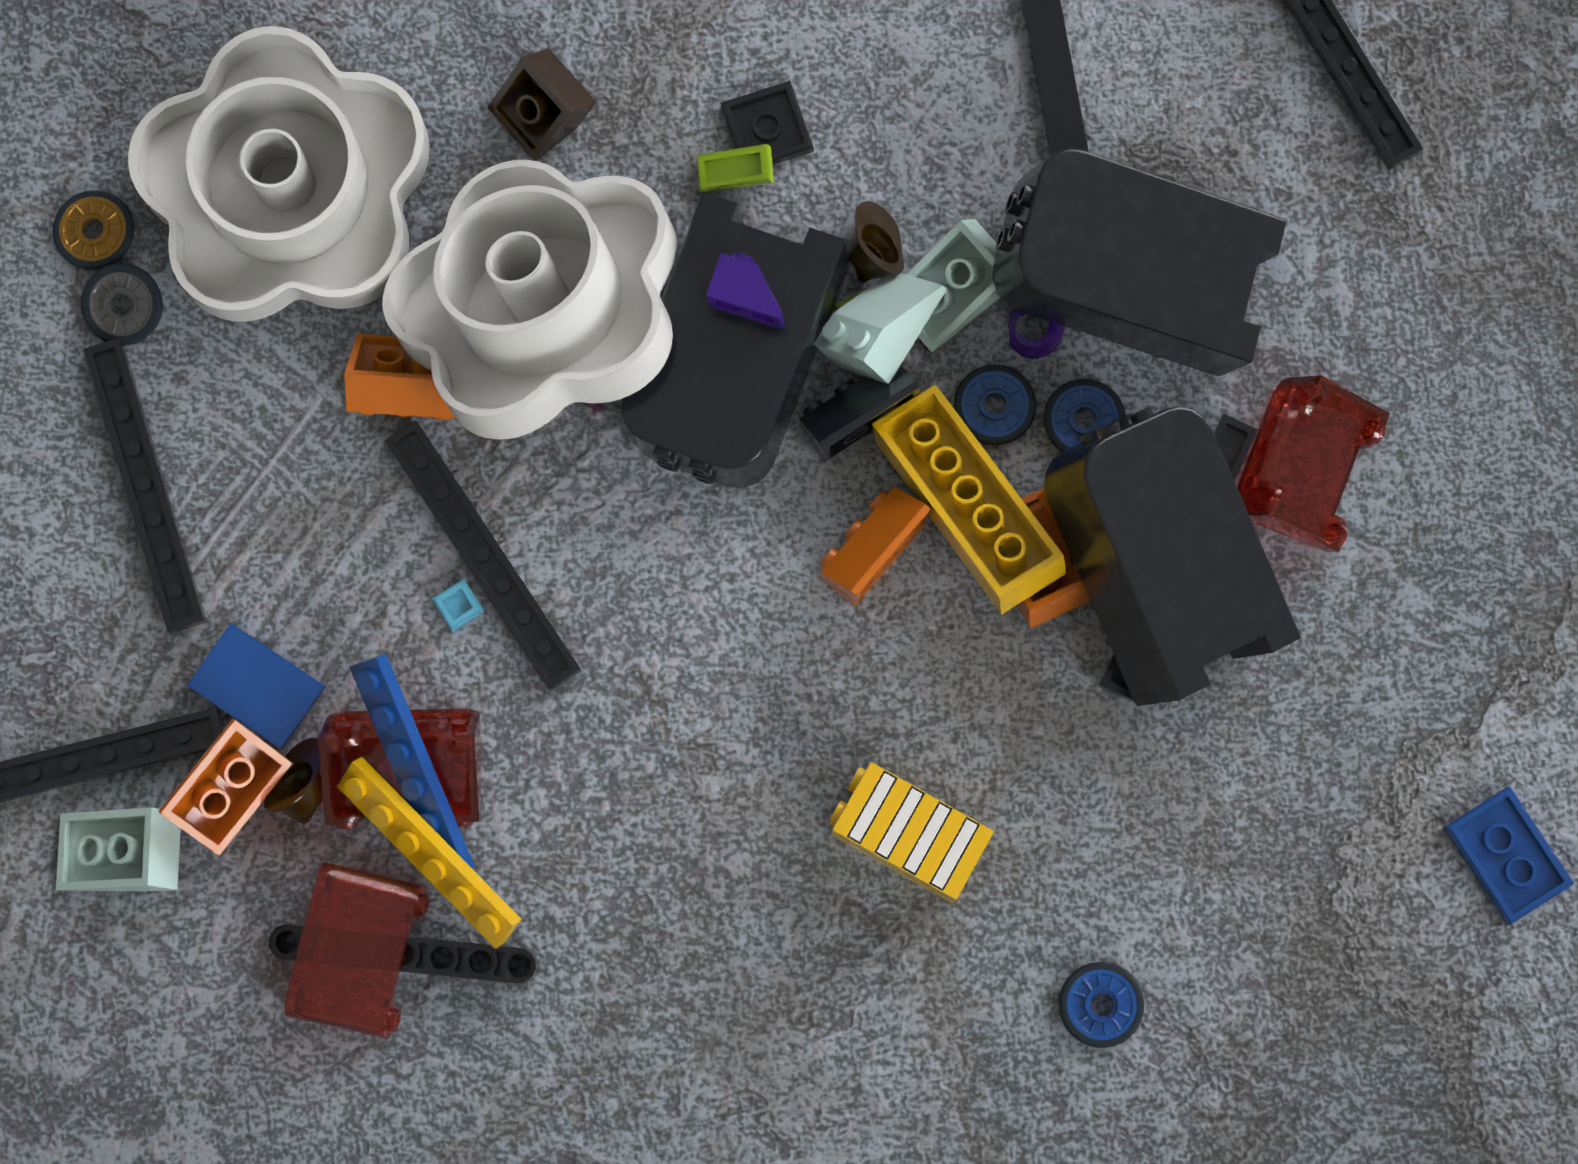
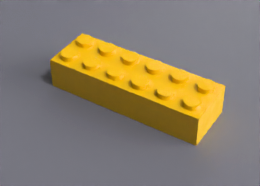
(969, 499)

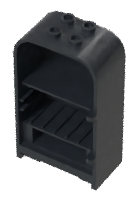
(1135, 259)
(728, 378)
(1166, 551)

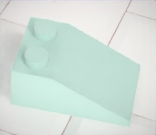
(965, 267)
(880, 325)
(118, 851)

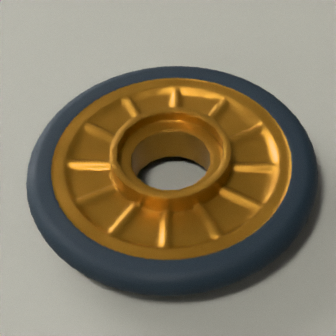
(89, 207)

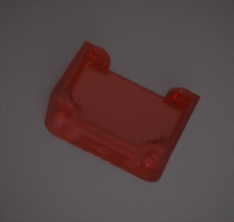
(1306, 459)
(450, 740)
(353, 950)

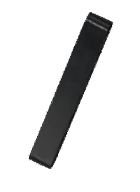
(424, 954)

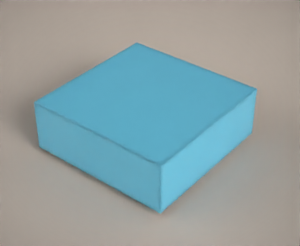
(458, 605)

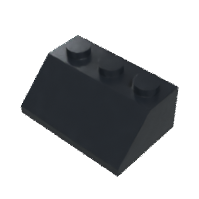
(852, 410)

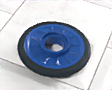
(1003, 382)
(1076, 396)
(1126, 1004)

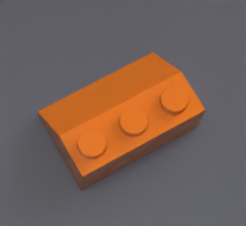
(388, 381)
(874, 544)
(225, 787)

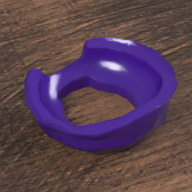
(1033, 348)

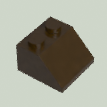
(541, 103)

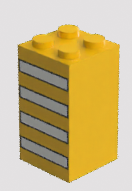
(910, 831)

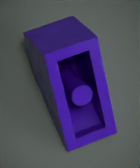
(743, 291)

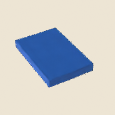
(256, 686)
(1508, 855)

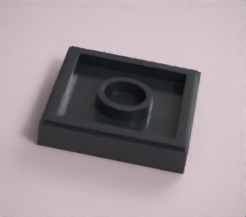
(771, 119)

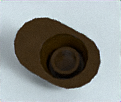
(875, 244)
(300, 787)

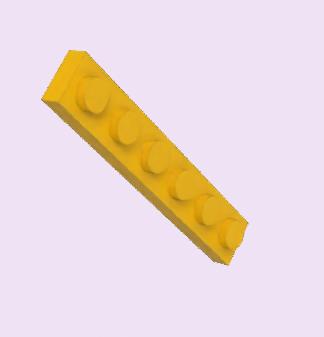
(429, 852)

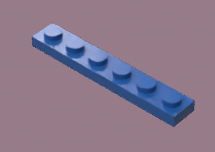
(406, 749)

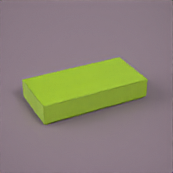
(735, 168)

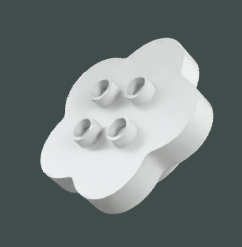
(281, 178)
(537, 296)

